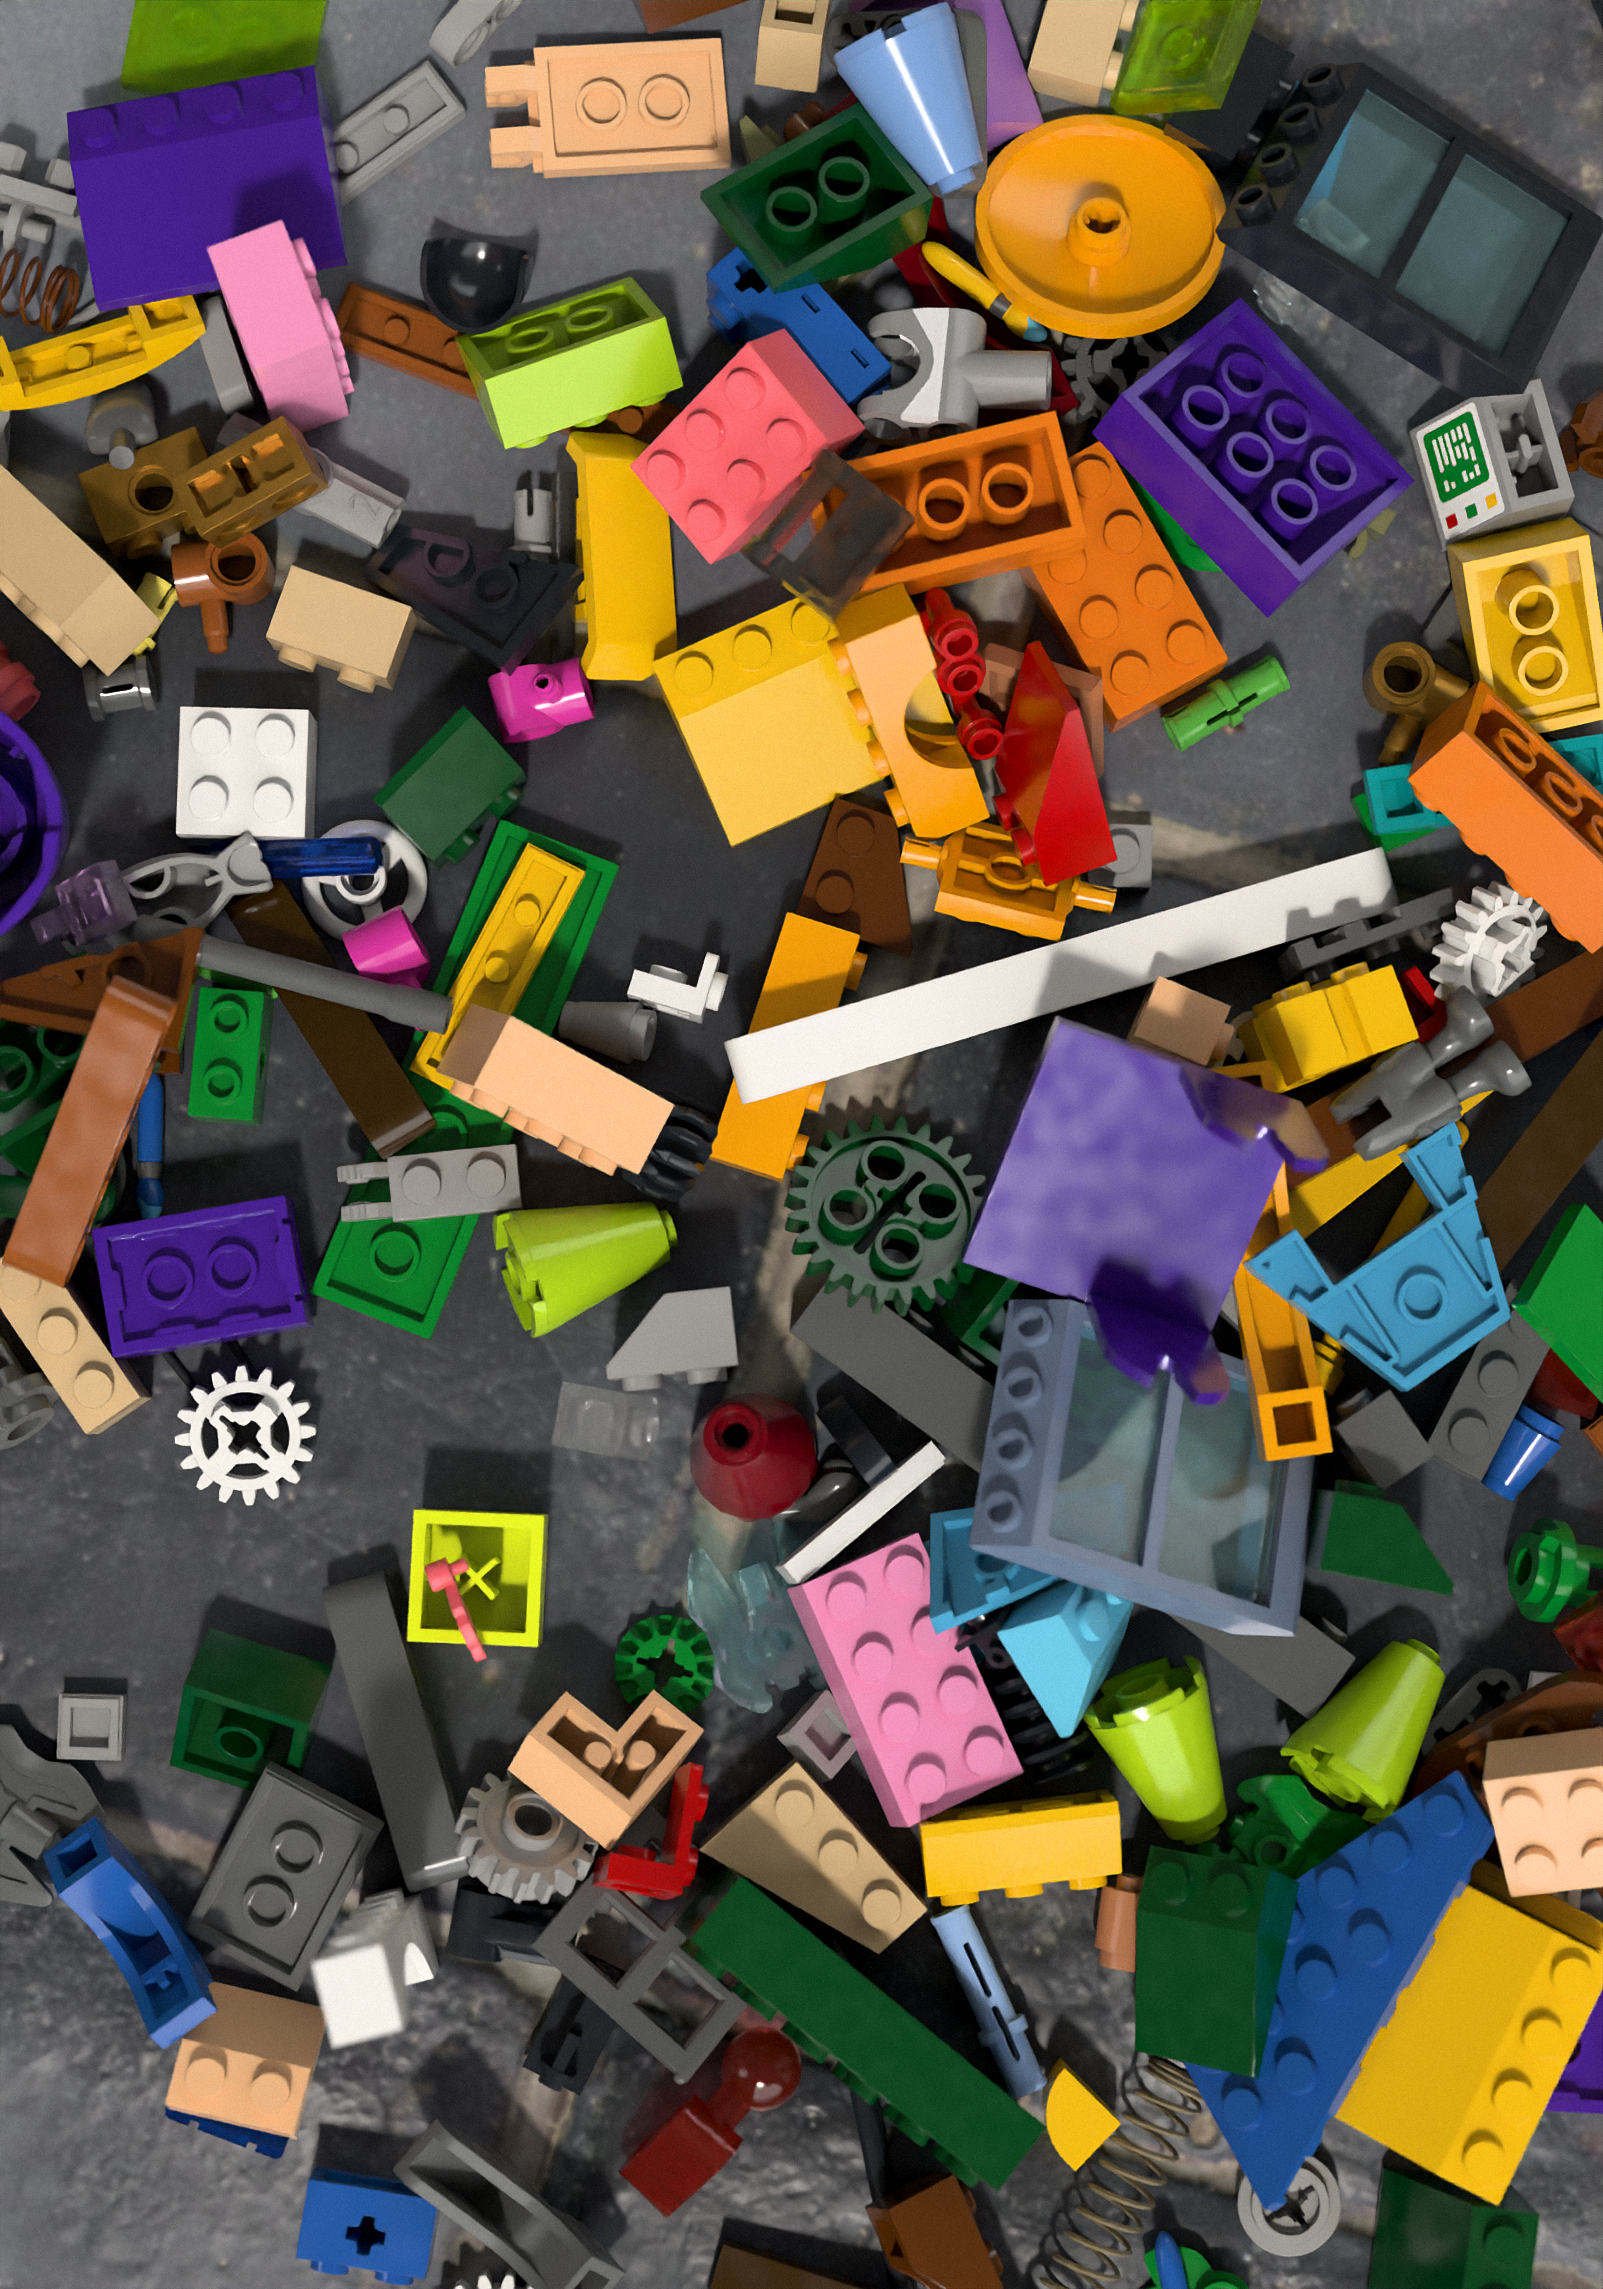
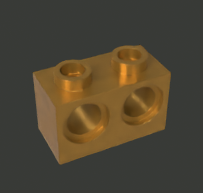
(250, 482)

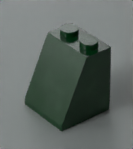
(1449, 2237)

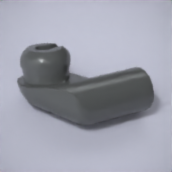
(827, 1496)

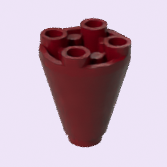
(766, 1471)

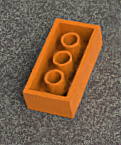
(978, 504)
(1123, 601)
(1517, 807)

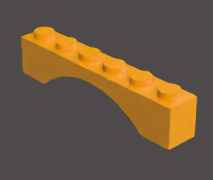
(1274, 1336)

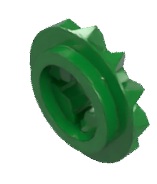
(648, 1640)

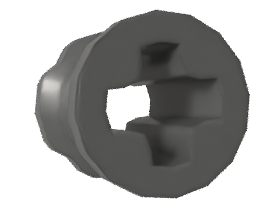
(142, 695)

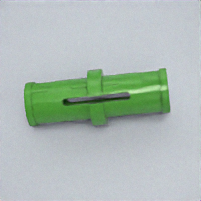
(1225, 703)

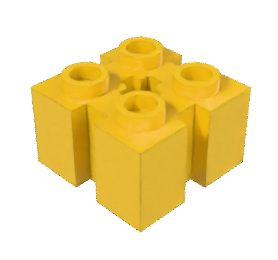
(1328, 1025)

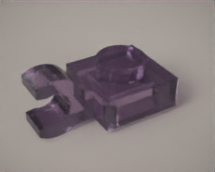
(90, 908)

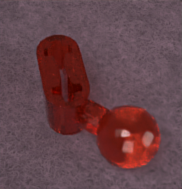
(699, 2138)

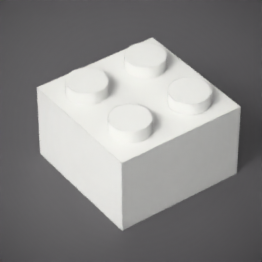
(246, 774)

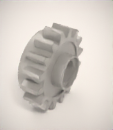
(521, 1841)

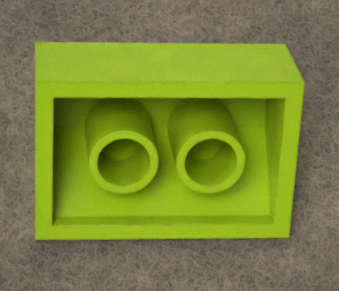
(571, 363)

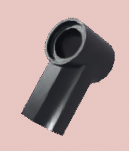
(496, 1927)

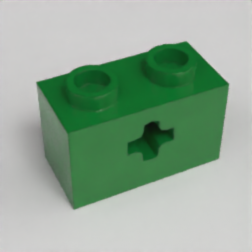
(231, 1056)

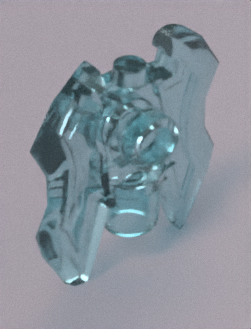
(753, 1629)

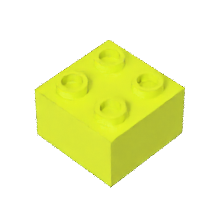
(503, 1582)

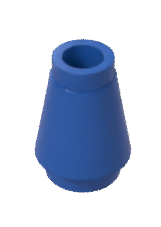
(1523, 1451)

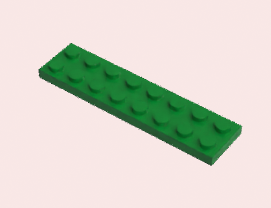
(409, 1267)

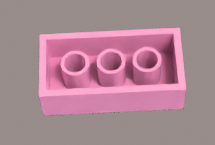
(284, 326)
(900, 1686)

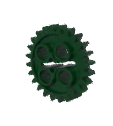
(841, 1181)

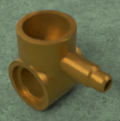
(1431, 695)

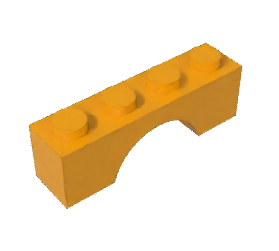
(888, 657)

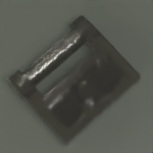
(843, 550)

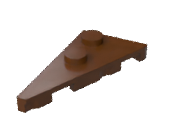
(70, 992)

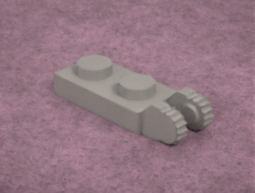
(439, 1184)

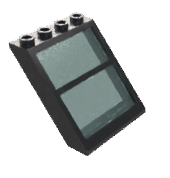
(1412, 230)

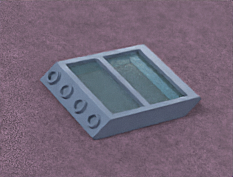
(1138, 1482)

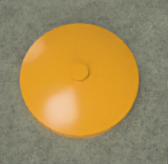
(1099, 226)

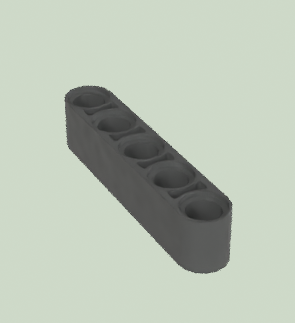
(396, 1729)

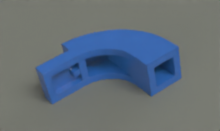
(136, 1927)

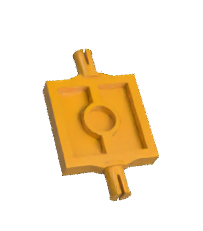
(988, 884)

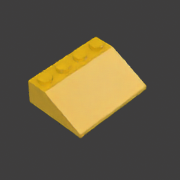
(775, 720)
(1476, 2044)

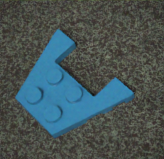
(1415, 1297)

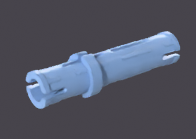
(1019, 2071)

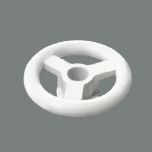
(396, 847)

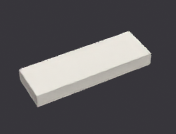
(860, 1515)

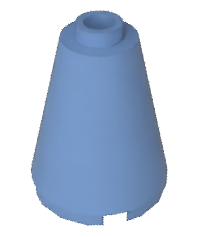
(918, 94)

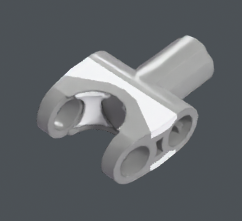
(951, 376)

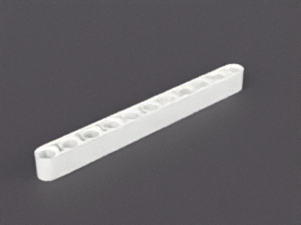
(1060, 975)

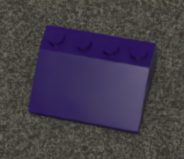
(197, 169)
(1252, 456)

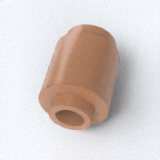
(1117, 1923)

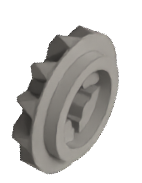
(1284, 2234)

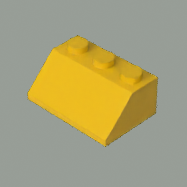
(1021, 1846)

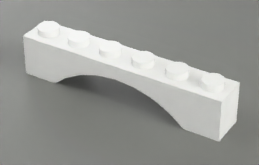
(371, 1962)

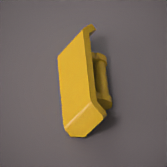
(624, 560)

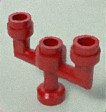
(960, 671)

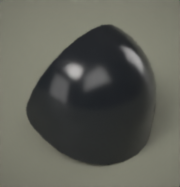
(474, 282)

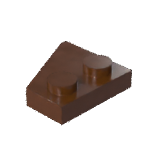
(859, 879)

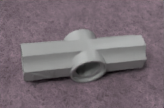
(349, 502)

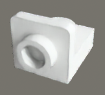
(667, 990)

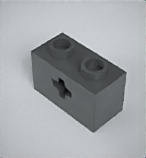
(1375, 1437)

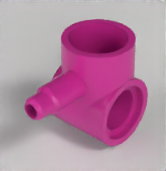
(540, 699)
(389, 950)

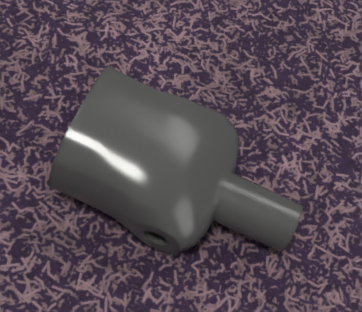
(121, 422)

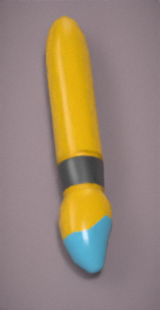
(981, 290)

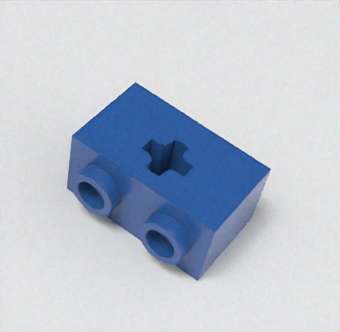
(335, 2243)

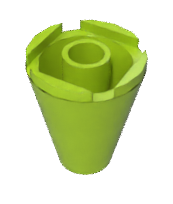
(578, 1256)
(1370, 1731)
(1164, 1744)

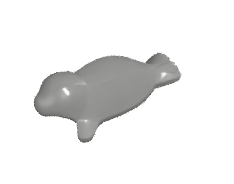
(187, 888)

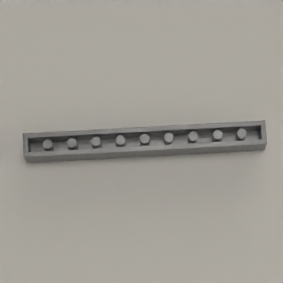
(953, 1407)

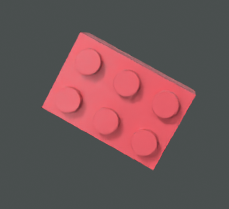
(744, 444)

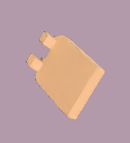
(614, 109)

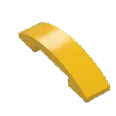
(97, 355)

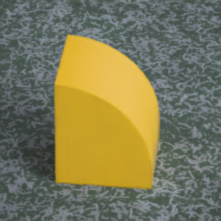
(1075, 2115)

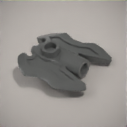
(26, 1786)

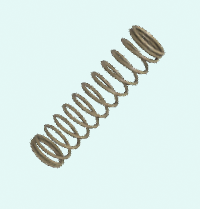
(1185, 2086)

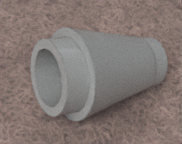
(610, 1028)

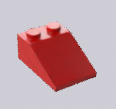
(1049, 778)

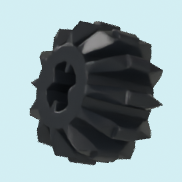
(678, 1150)

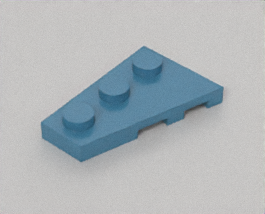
(969, 1581)

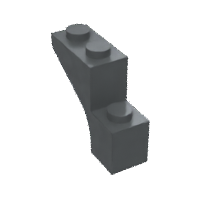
(504, 2211)

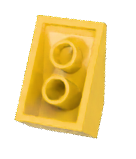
(1533, 621)

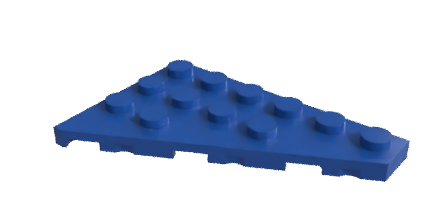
(1349, 1953)

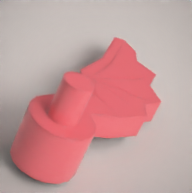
(441, 1576)

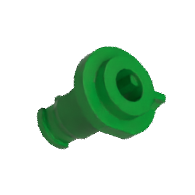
(1550, 1570)

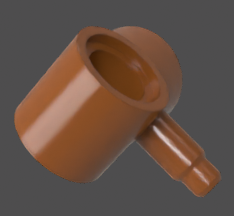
(202, 581)

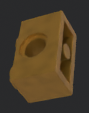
(119, 495)

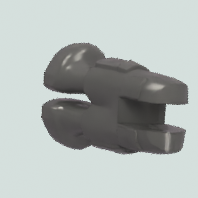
(1412, 1091)

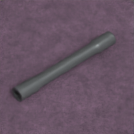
(394, 1001)

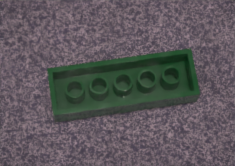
(869, 2035)

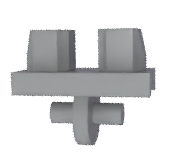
(50, 203)

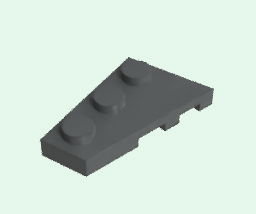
(1372, 938)

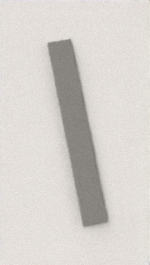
(366, 150)

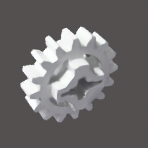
(1489, 944)
(227, 1455)

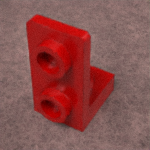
(635, 1868)

